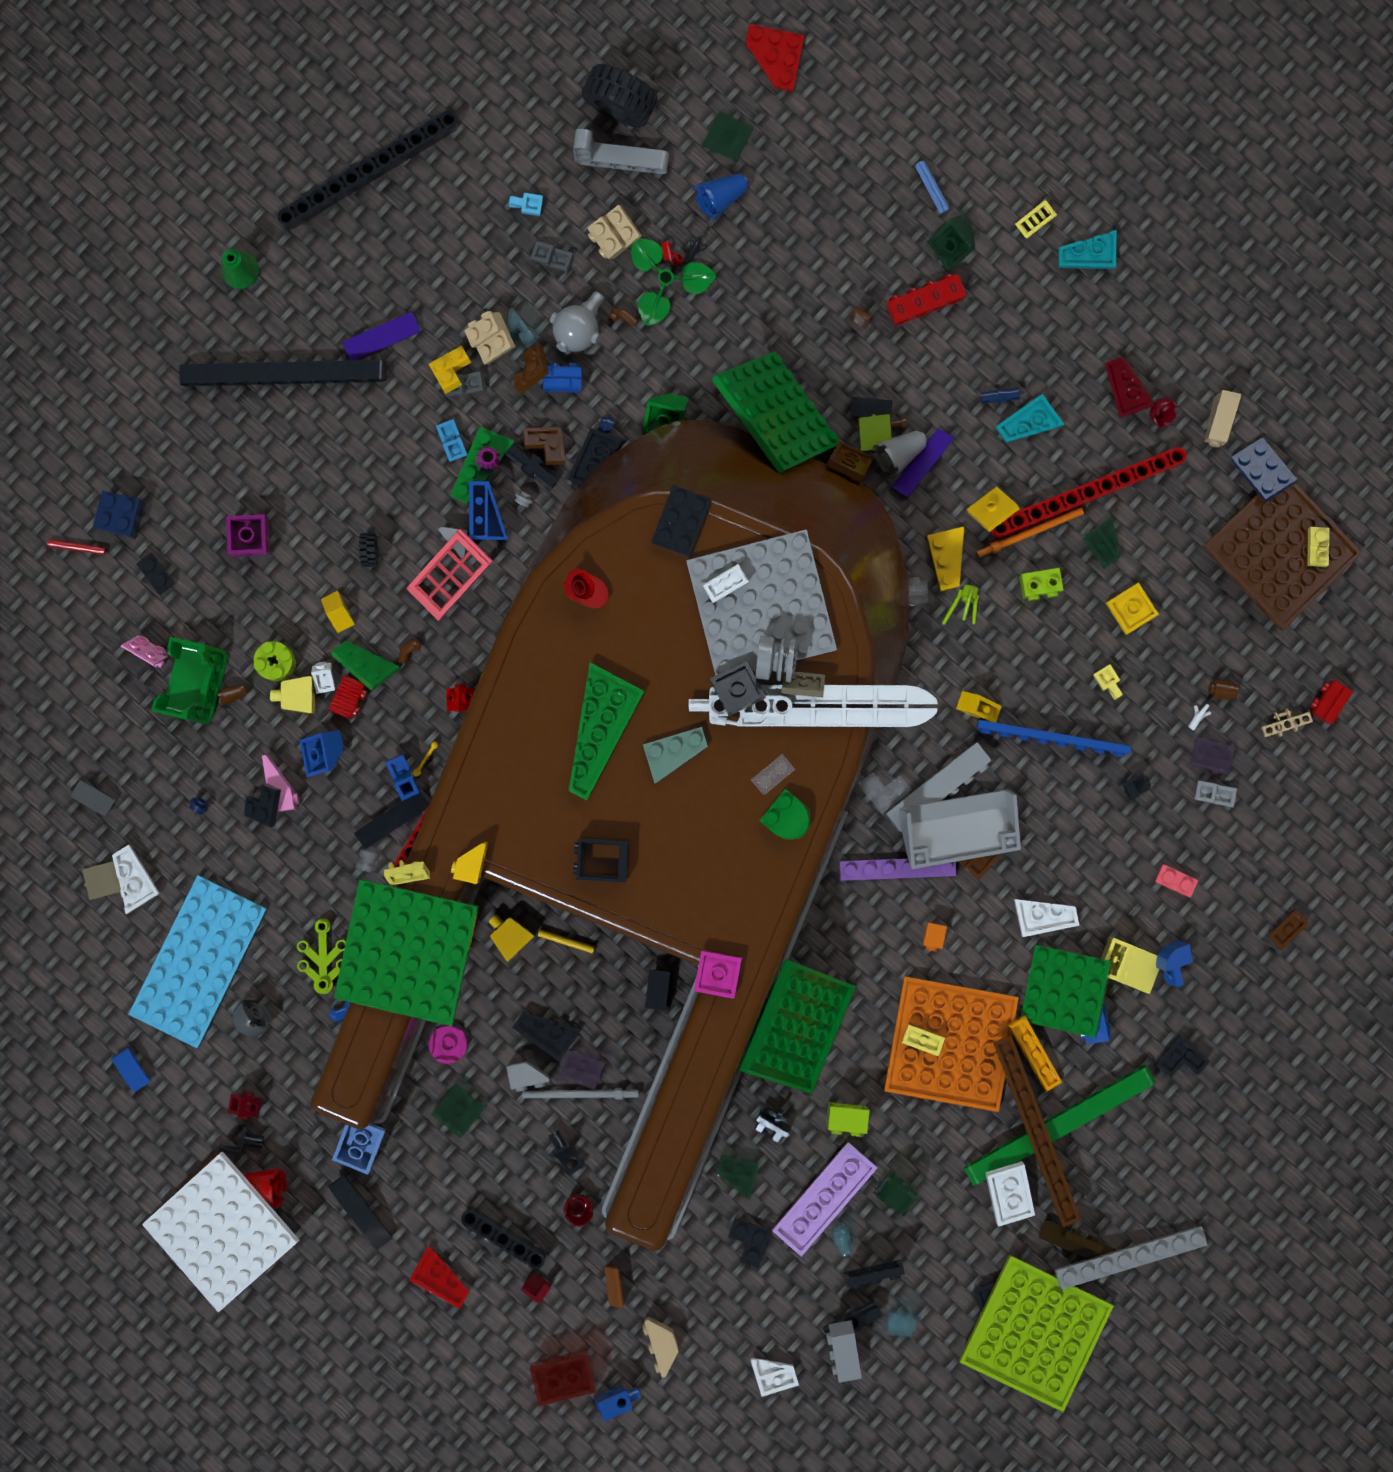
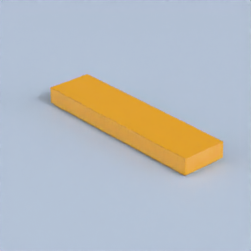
(1034, 1053)

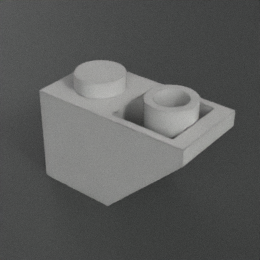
(524, 1075)

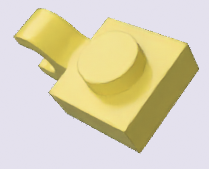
(1107, 679)

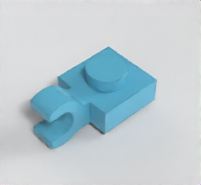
(530, 203)

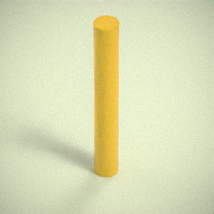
(566, 941)

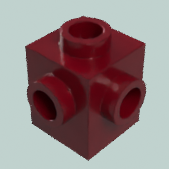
(244, 1105)

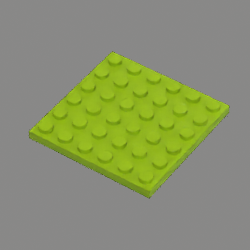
(1035, 1333)

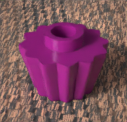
(485, 451)

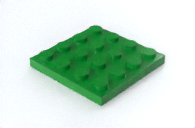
(1066, 991)

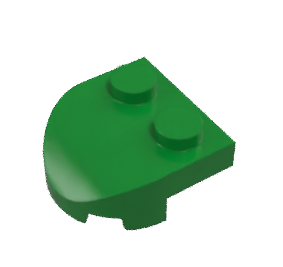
(787, 817)

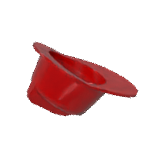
(585, 588)

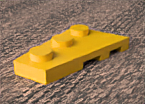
(947, 556)

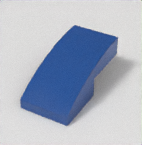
(130, 1069)

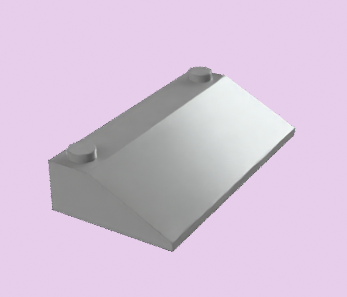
(960, 828)

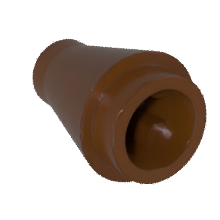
(231, 694)

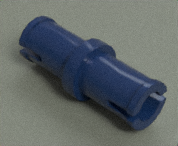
(1000, 395)

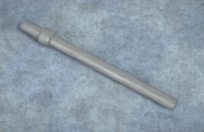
(618, 1094)

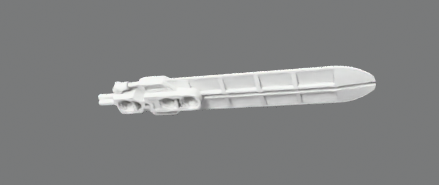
(831, 716)

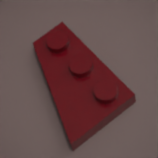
(1127, 388)

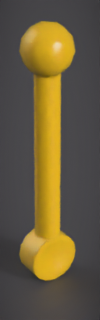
(434, 745)

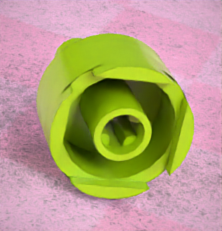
(278, 651)

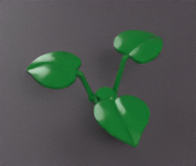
(652, 306)

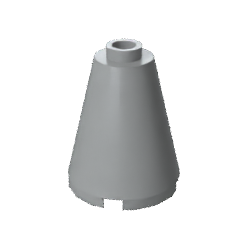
(898, 452)

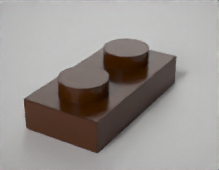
(1287, 929)

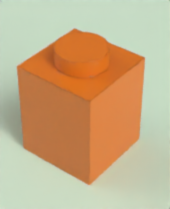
(933, 936)

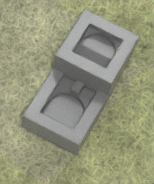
(1216, 794)

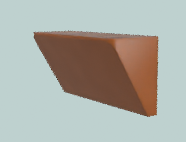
(614, 1286)

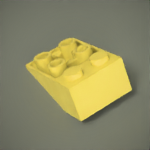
(1131, 965)

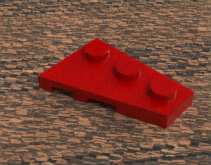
(439, 1279)

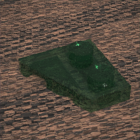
(1103, 543)
(738, 1173)

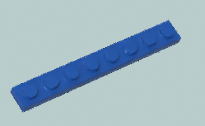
(1044, 737)

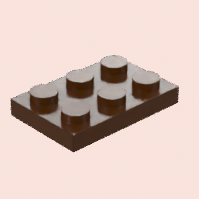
(849, 461)

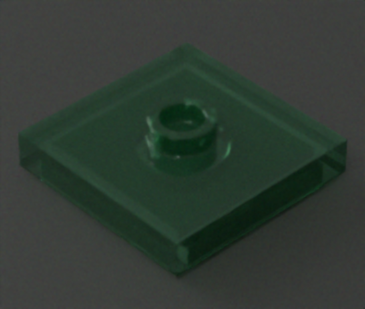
(727, 136)
(458, 1110)

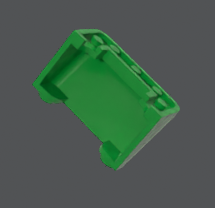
(192, 682)

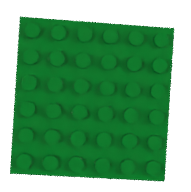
(776, 411)
(406, 952)
(797, 1027)

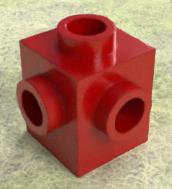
(459, 698)

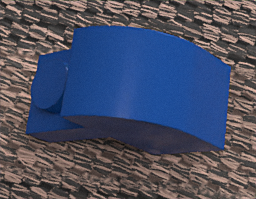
(403, 777)
(1171, 959)

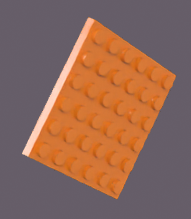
(968, 1064)

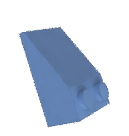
(359, 1147)

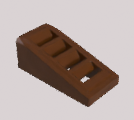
(860, 317)

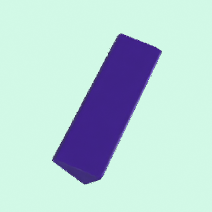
(381, 336)
(922, 463)

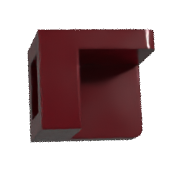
(536, 1287)

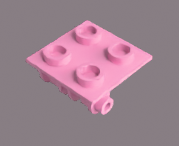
(146, 650)

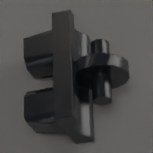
(775, 1122)

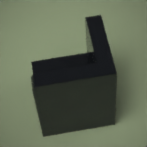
(1135, 785)

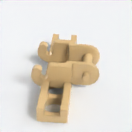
(1279, 730)

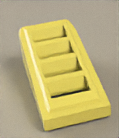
(1050, 211)

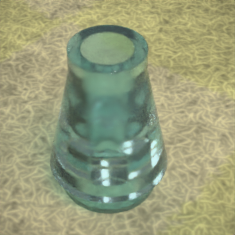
(841, 1237)

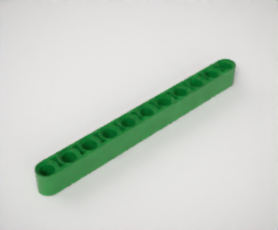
(1063, 1122)

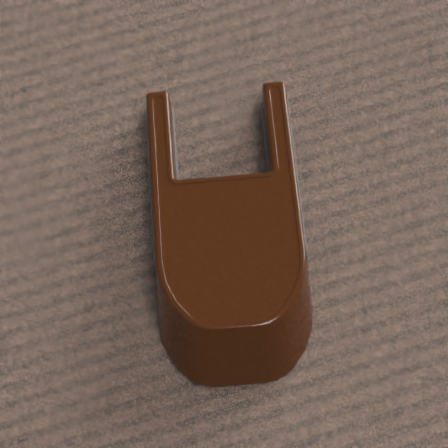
(697, 852)

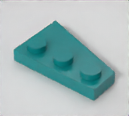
(1091, 253)

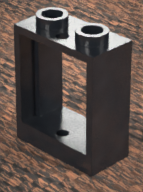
(578, 867)

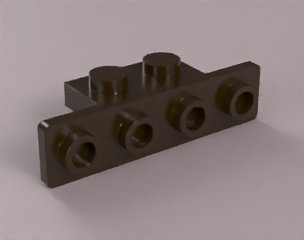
(1073, 1240)

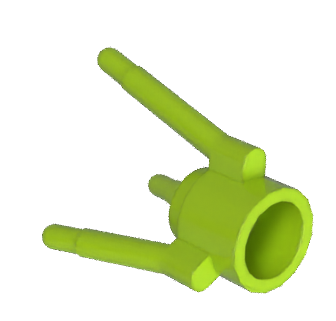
(968, 595)

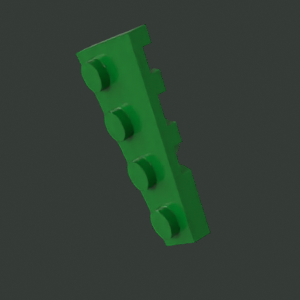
(470, 470)

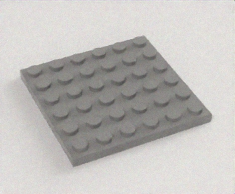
(777, 601)

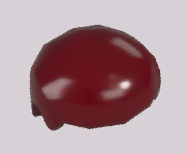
(1164, 412)
(578, 1210)

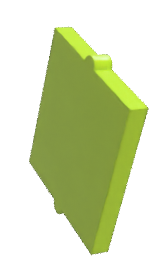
(873, 430)

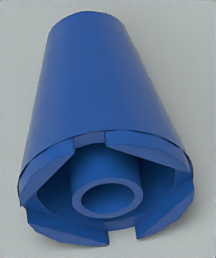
(720, 193)

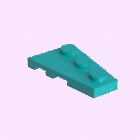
(1030, 420)

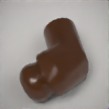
(622, 314)
(407, 648)

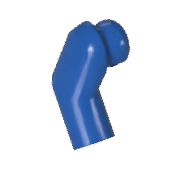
(339, 1014)

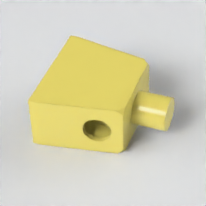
(296, 695)

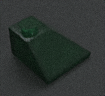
(953, 242)

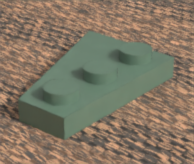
(673, 751)

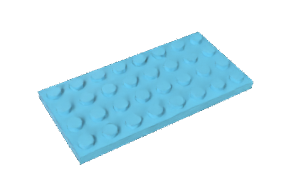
(198, 961)

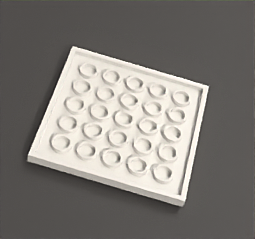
(220, 1231)

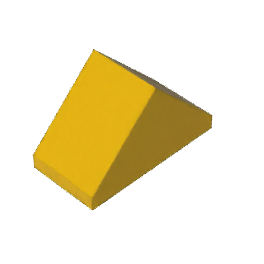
(337, 612)

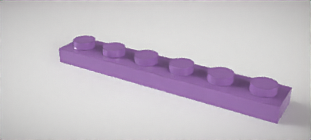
(891, 869)

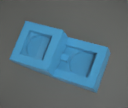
(451, 440)

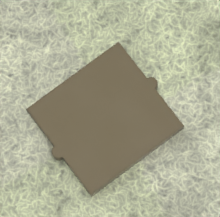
(101, 880)

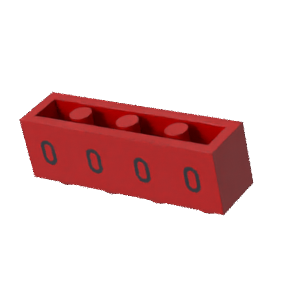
(925, 300)

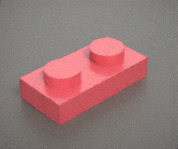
(1176, 880)

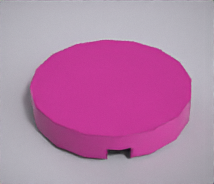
(448, 1044)

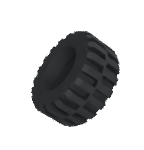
(619, 95)

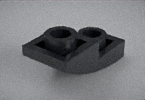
(868, 406)

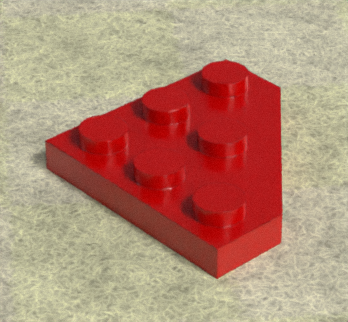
(776, 53)

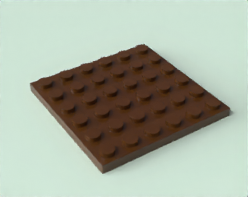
(1268, 553)

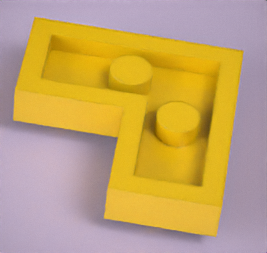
(445, 368)

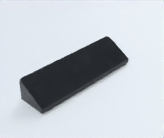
(391, 820)

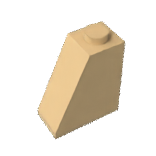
(1221, 418)

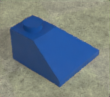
(321, 752)

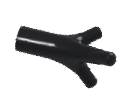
(694, 249)

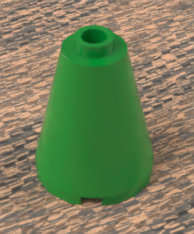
(239, 269)

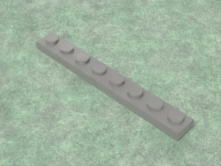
(1130, 1257)

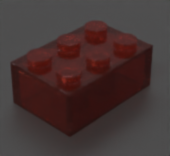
(563, 1377)

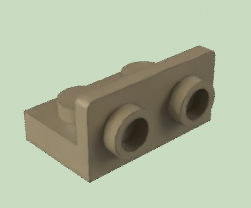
(804, 684)

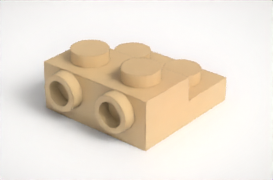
(613, 233)
(489, 336)

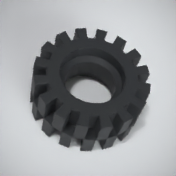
(368, 549)

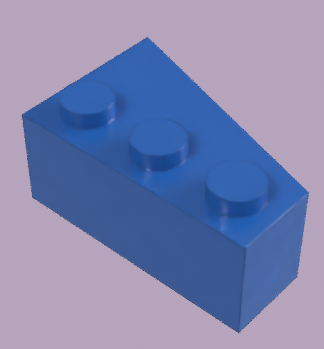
(483, 513)

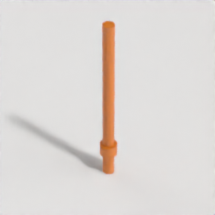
(996, 546)

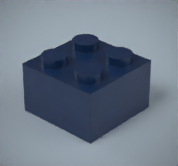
(118, 514)

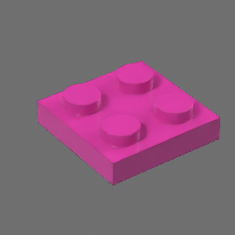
(717, 974)

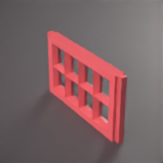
(474, 550)

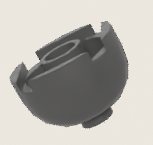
(250, 1018)

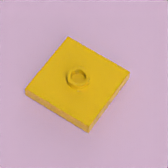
(993, 509)
(1132, 608)

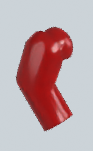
(669, 256)

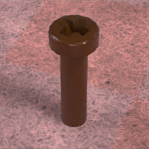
(899, 423)

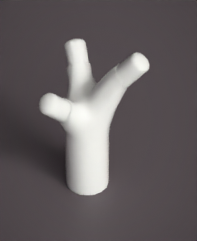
(1199, 715)

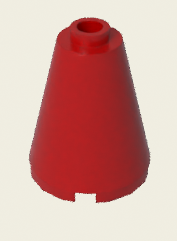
(269, 1185)

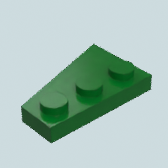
(364, 665)

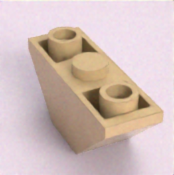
(662, 1344)

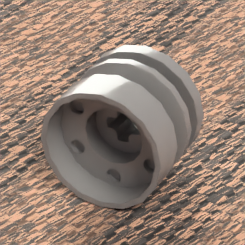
(775, 658)

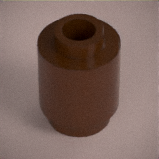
(1223, 689)

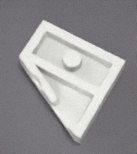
(773, 1376)

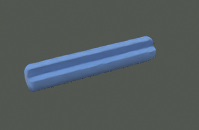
(932, 187)

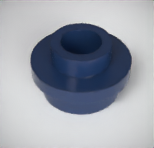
(606, 423)
(198, 805)

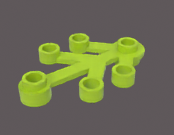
(322, 959)

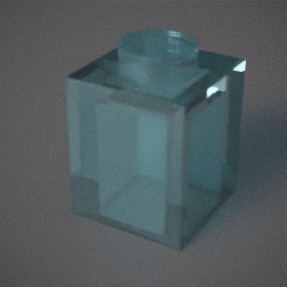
(900, 1323)

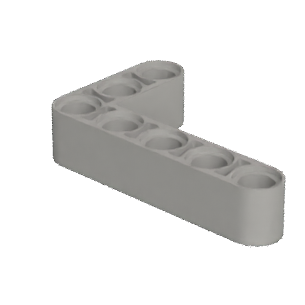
(617, 156)

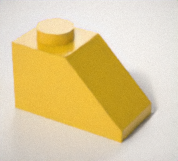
(978, 707)
(470, 865)

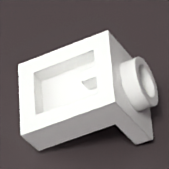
(323, 677)

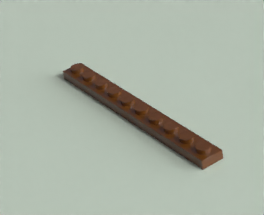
(1036, 1131)

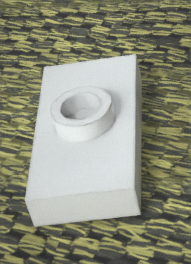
(725, 583)

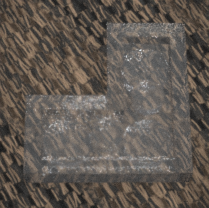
(884, 796)

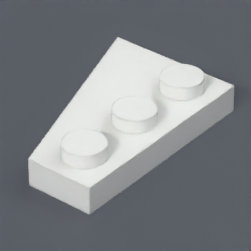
(133, 878)
(1044, 917)

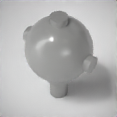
(577, 326)

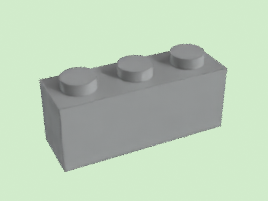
(843, 1351)

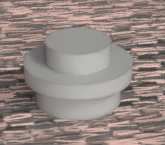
(523, 499)

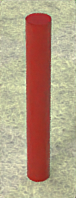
(77, 547)

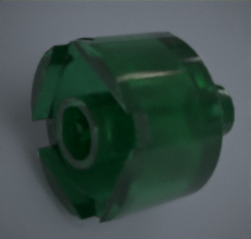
(896, 1195)

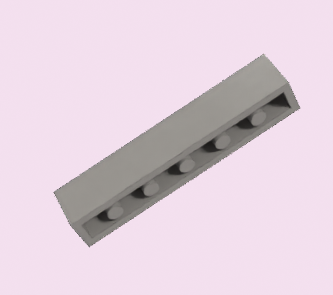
(944, 782)

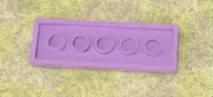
(824, 1198)

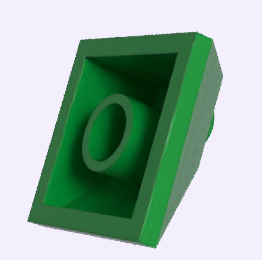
(664, 410)

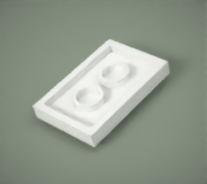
(1010, 1193)

